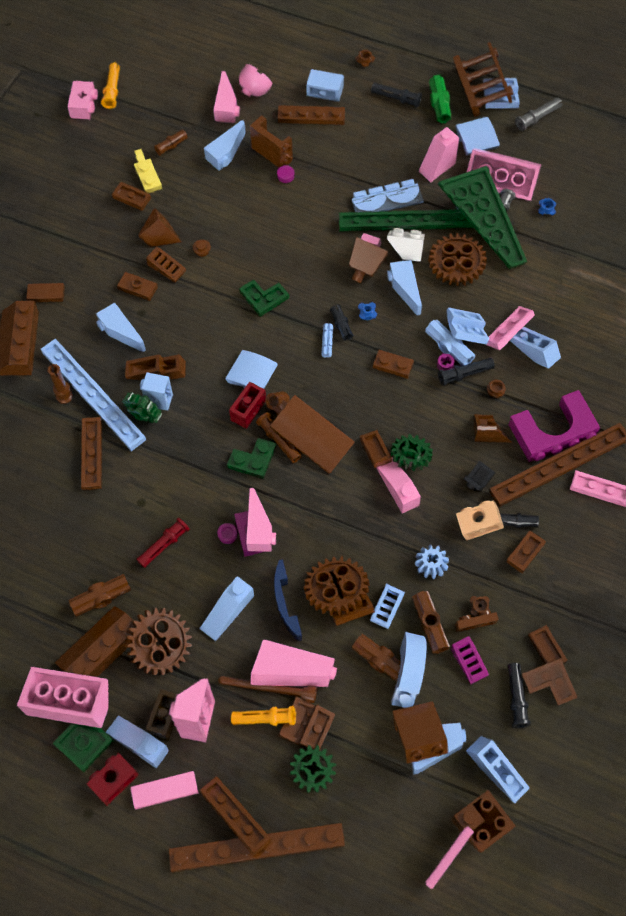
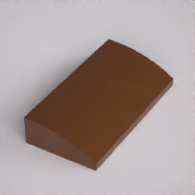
(312, 434)

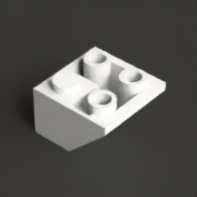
(407, 244)

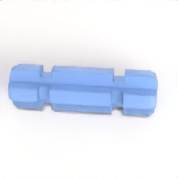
(327, 340)

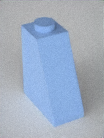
(455, 739)

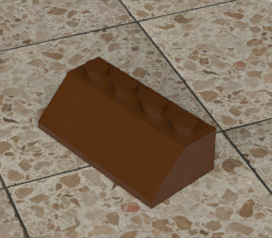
(18, 338)
(98, 646)

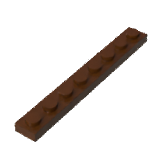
(558, 465)
(235, 850)

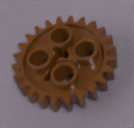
(457, 259)
(354, 580)
(144, 653)

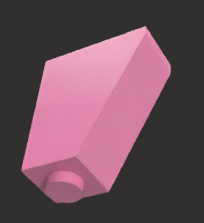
(440, 154)

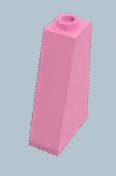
(291, 667)

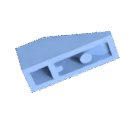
(223, 149)
(405, 284)
(118, 327)
(537, 347)
(227, 608)
(138, 741)
(497, 768)

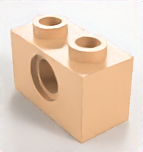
(491, 520)

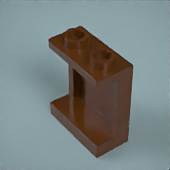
(268, 145)
(420, 732)

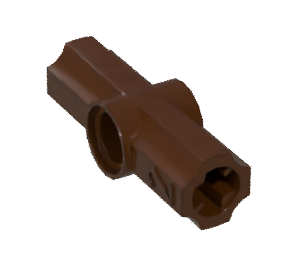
(99, 595)
(434, 633)
(378, 656)

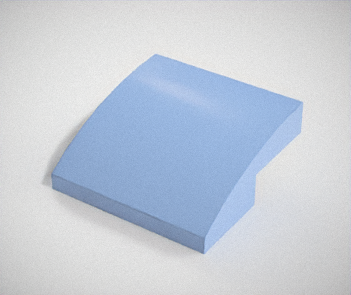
(503, 102)
(477, 135)
(467, 326)
(251, 368)

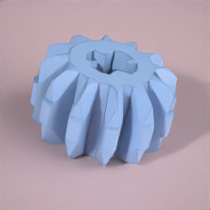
(431, 568)

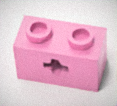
(82, 99)

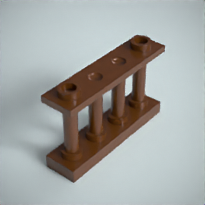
(467, 78)

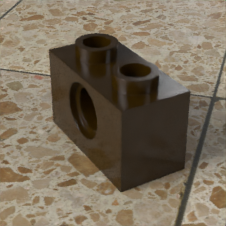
(160, 721)

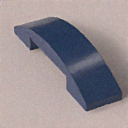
(290, 623)

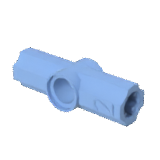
(449, 344)

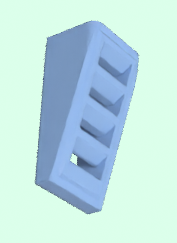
(394, 591)

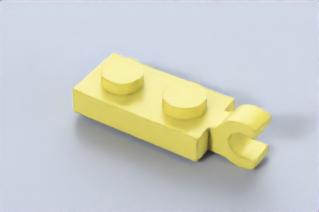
(146, 173)

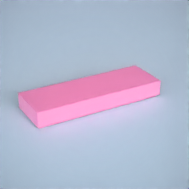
(510, 327)
(599, 488)
(164, 790)
(449, 857)

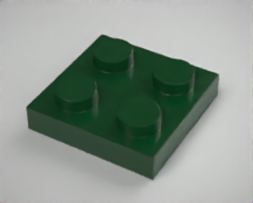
(83, 744)

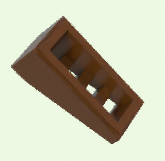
(157, 256)

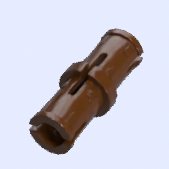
(171, 142)

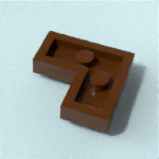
(552, 675)

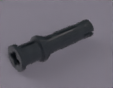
(405, 94)
(457, 373)
(518, 705)

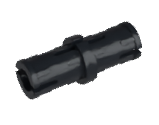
(341, 322)
(520, 520)

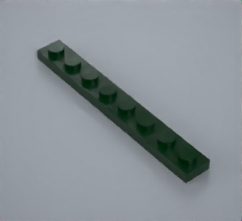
(402, 219)

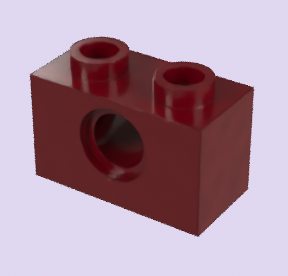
(247, 405)
(109, 791)

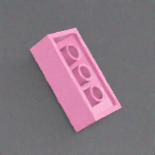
(507, 172)
(65, 697)
(193, 711)

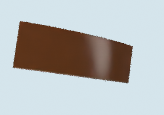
(170, 366)

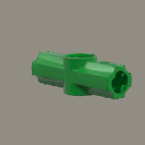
(440, 99)

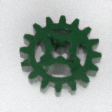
(142, 407)
(411, 452)
(300, 766)

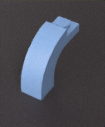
(411, 670)

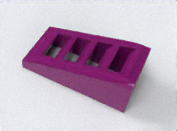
(475, 657)

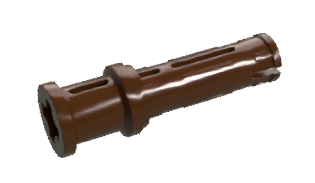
(60, 387)
(265, 421)

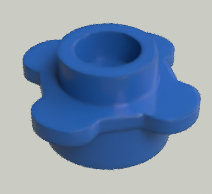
(547, 202)
(371, 314)

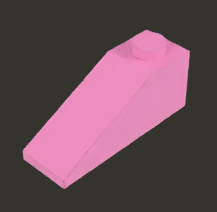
(226, 104)
(400, 486)
(259, 527)

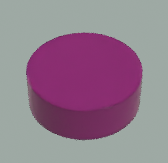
(285, 174)
(227, 533)

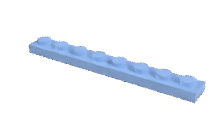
(94, 395)

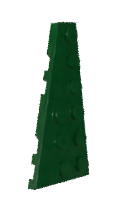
(482, 206)

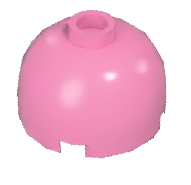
(254, 82)

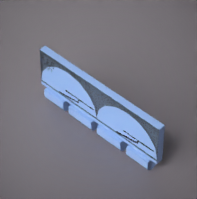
(387, 200)

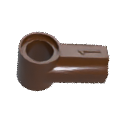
(277, 405)

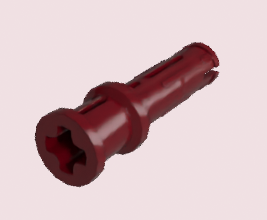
(169, 536)

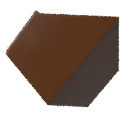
(158, 230)
(488, 430)

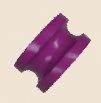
(443, 358)

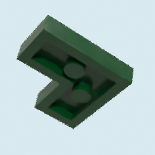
(262, 300)
(255, 463)

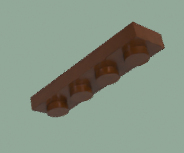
(311, 115)
(91, 453)
(235, 815)

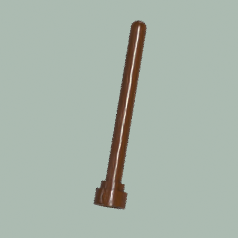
(308, 693)

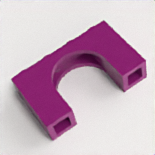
(539, 444)

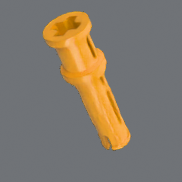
(110, 91)
(273, 716)

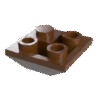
(485, 819)

